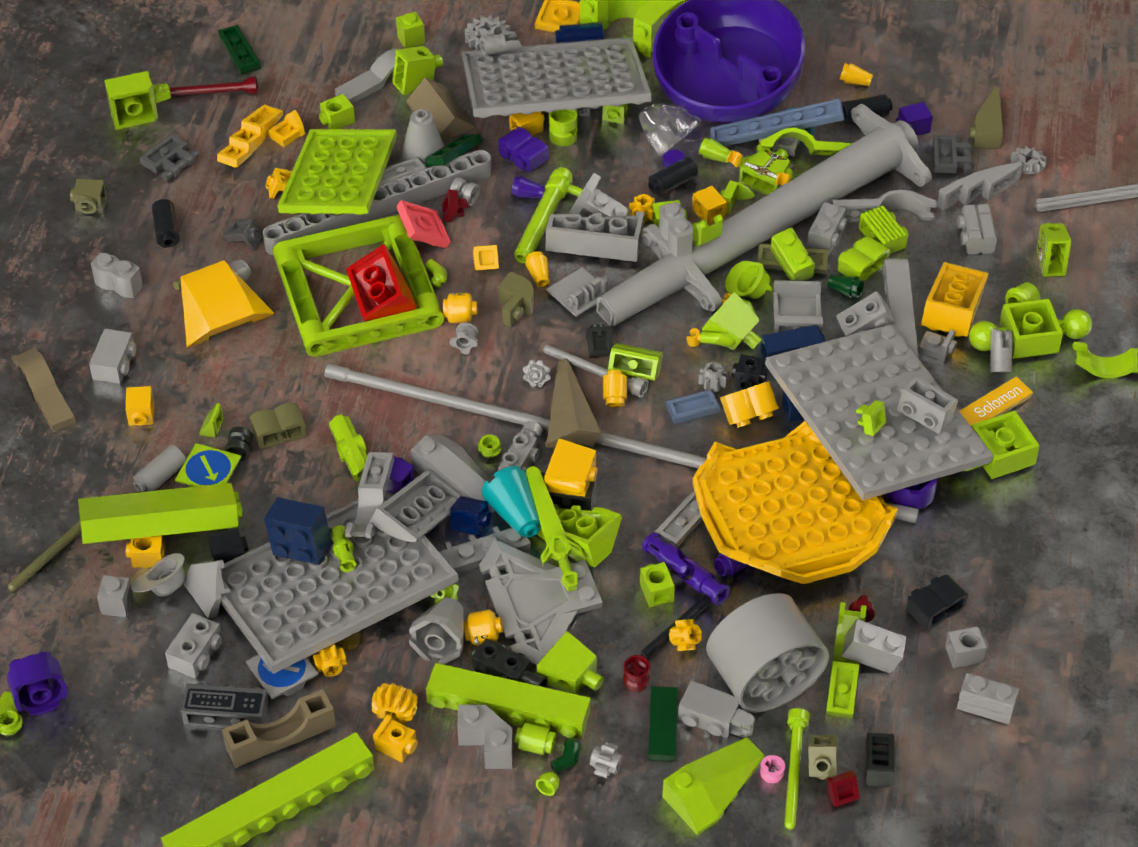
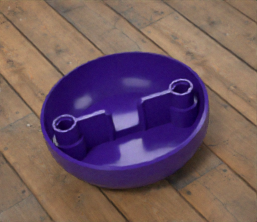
(729, 57)

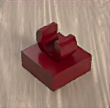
(453, 206)
(843, 788)

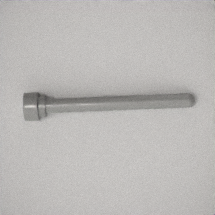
(637, 386)

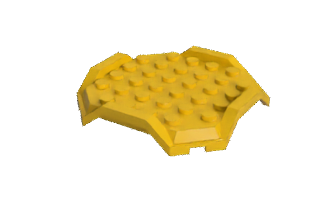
(788, 508)

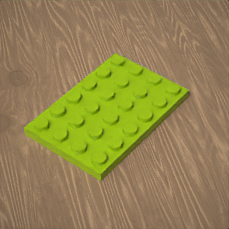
(338, 171)

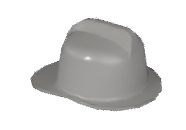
(163, 577)

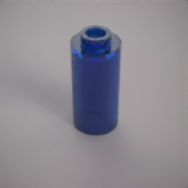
(579, 32)

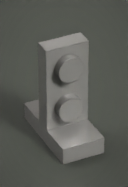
(597, 201)

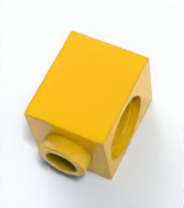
(708, 204)
(485, 257)
(139, 405)
(145, 551)

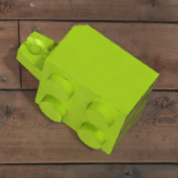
(134, 99)

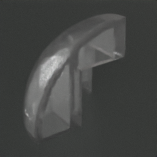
(666, 125)

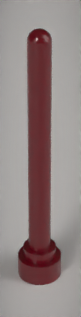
(248, 85)

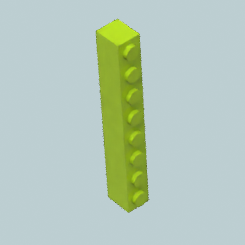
(277, 798)

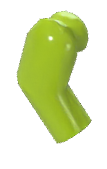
(438, 271)

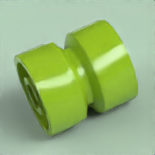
(563, 127)

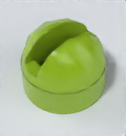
(548, 783)

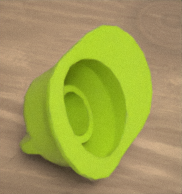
(748, 280)

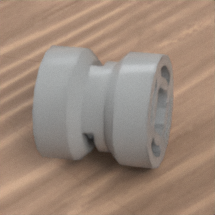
(466, 190)

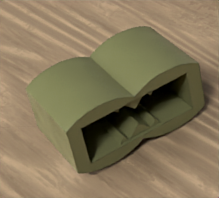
(278, 425)

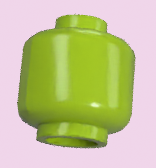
(1021, 293)

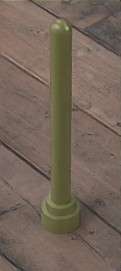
(45, 557)

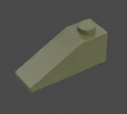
(988, 126)

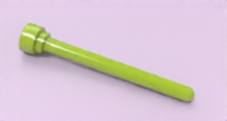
(798, 721)

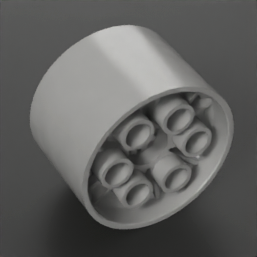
(767, 652)

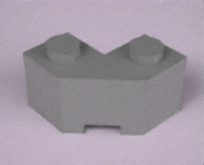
(483, 727)

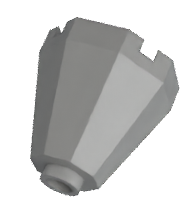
(439, 631)

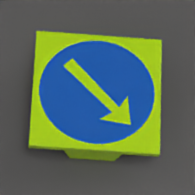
(207, 466)

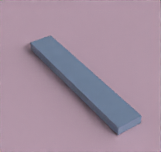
(770, 124)

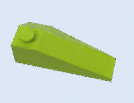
(591, 530)

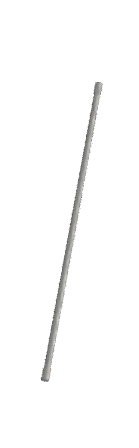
(346, 375)

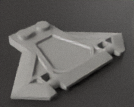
(534, 599)

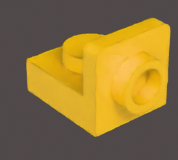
(277, 181)

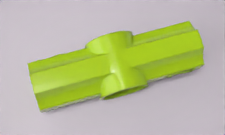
(349, 445)

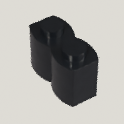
(936, 601)

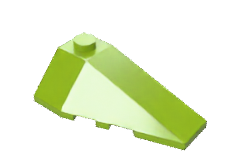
(709, 784)

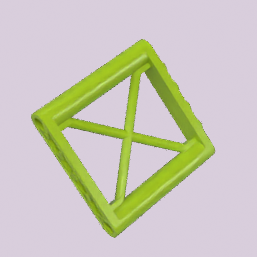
(316, 335)

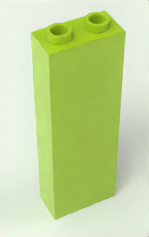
(159, 513)

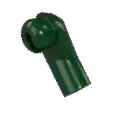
(570, 756)

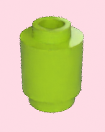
(535, 739)

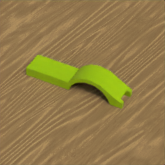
(815, 147)
(704, 233)
(1106, 366)
(844, 671)

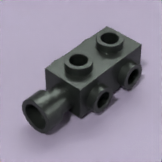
(498, 661)

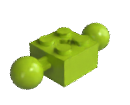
(1033, 328)

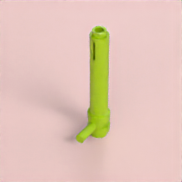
(555, 190)

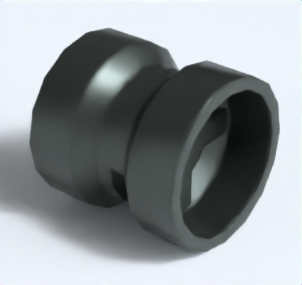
(240, 439)

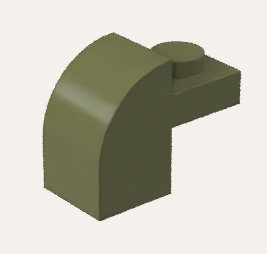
(517, 297)

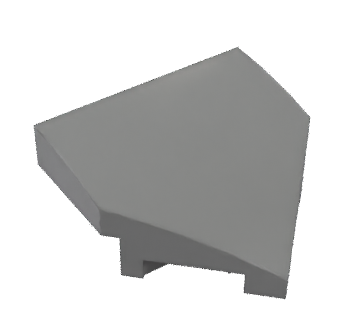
(206, 585)

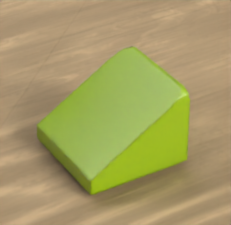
(212, 422)

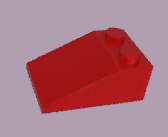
(379, 285)

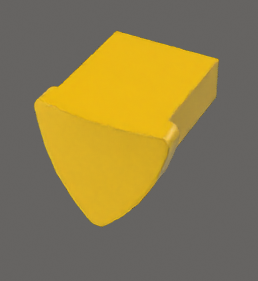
(288, 129)

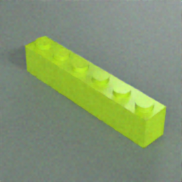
(509, 699)

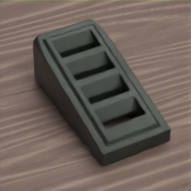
(883, 772)

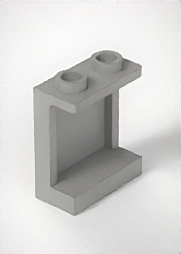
(796, 305)

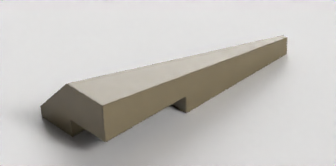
(569, 411)

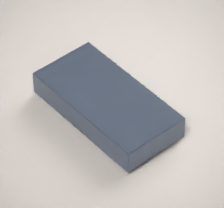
(693, 406)

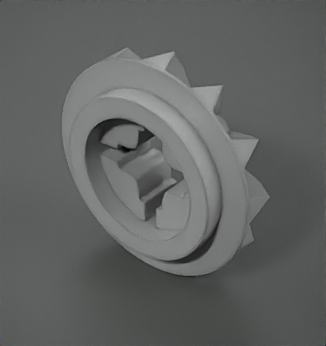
(1035, 164)

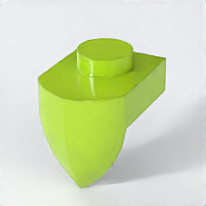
(735, 191)

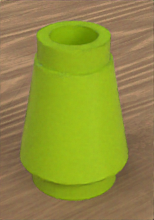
(714, 150)

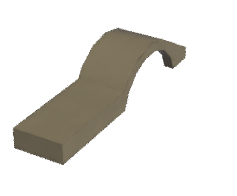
(44, 389)

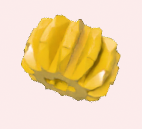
(395, 702)

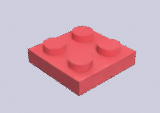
(423, 224)

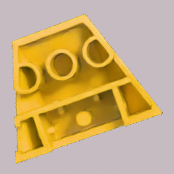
(217, 301)

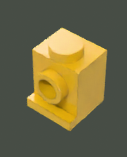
(395, 739)

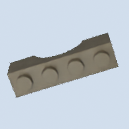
(251, 741)

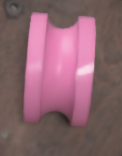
(766, 764)

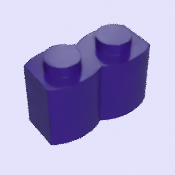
(523, 149)

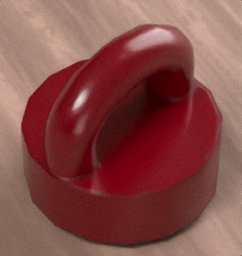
(863, 600)

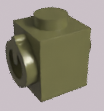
(89, 195)
(823, 756)

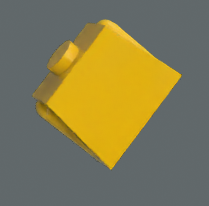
(571, 469)

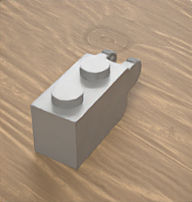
(714, 712)

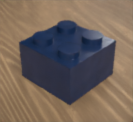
(298, 530)

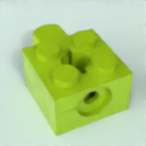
(1008, 442)

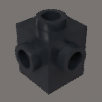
(748, 372)

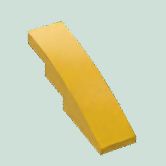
(250, 136)

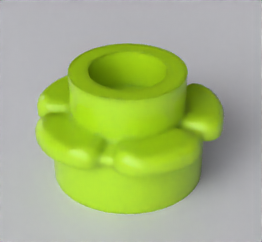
(489, 446)

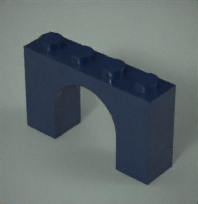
(787, 341)

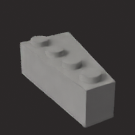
(596, 235)

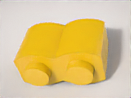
(749, 403)

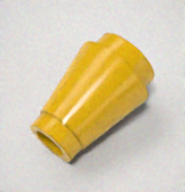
(855, 75)
(538, 268)

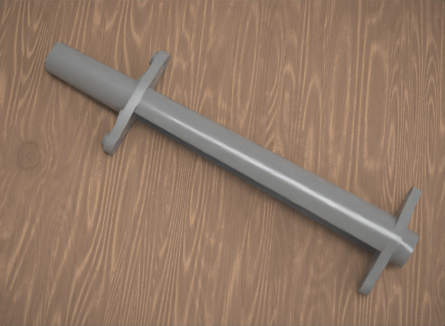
(877, 153)

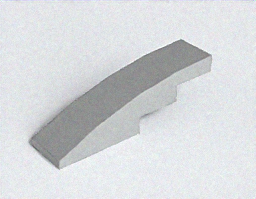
(981, 183)

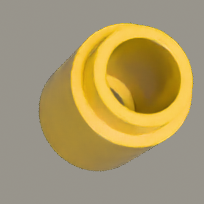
(614, 388)

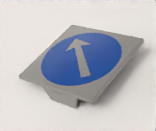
(284, 681)

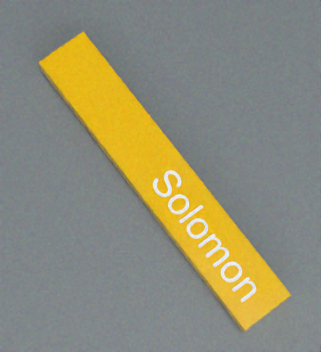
(997, 401)

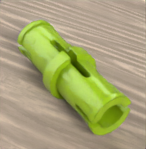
(343, 549)

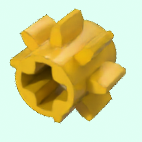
(643, 203)
(685, 635)
(330, 660)

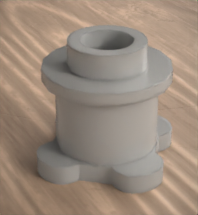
(465, 337)

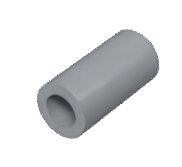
(159, 470)

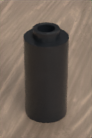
(878, 104)
(672, 176)
(165, 223)

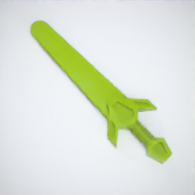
(557, 544)

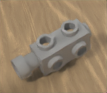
(524, 447)

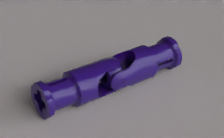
(674, 558)

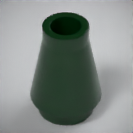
(847, 285)

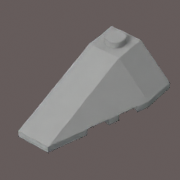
(451, 464)

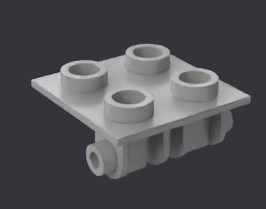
(578, 291)

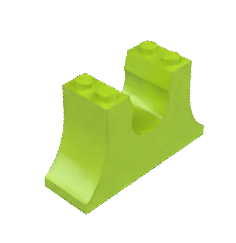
(646, 16)

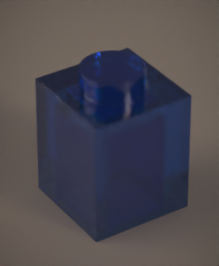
(470, 515)

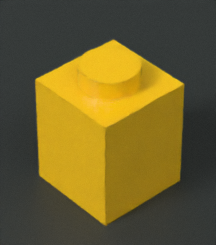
(530, 122)

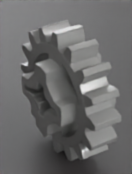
(482, 28)

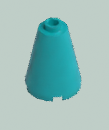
(512, 500)

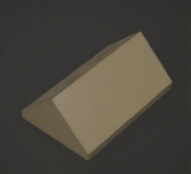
(446, 111)

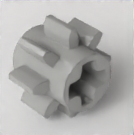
(713, 377)
(606, 760)

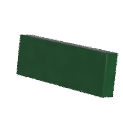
(239, 49)
(453, 149)
(663, 723)

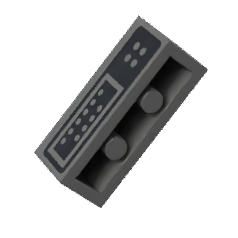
(223, 705)

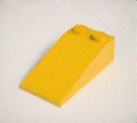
(954, 299)

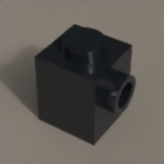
(227, 545)

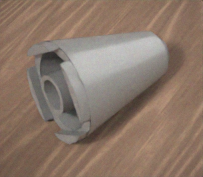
(421, 137)

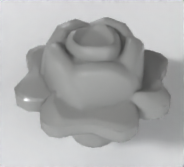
(536, 373)

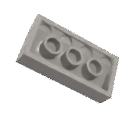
(416, 507)

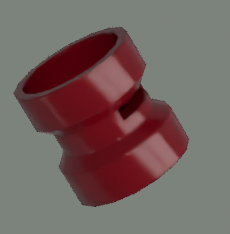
(636, 673)

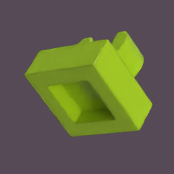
(872, 417)

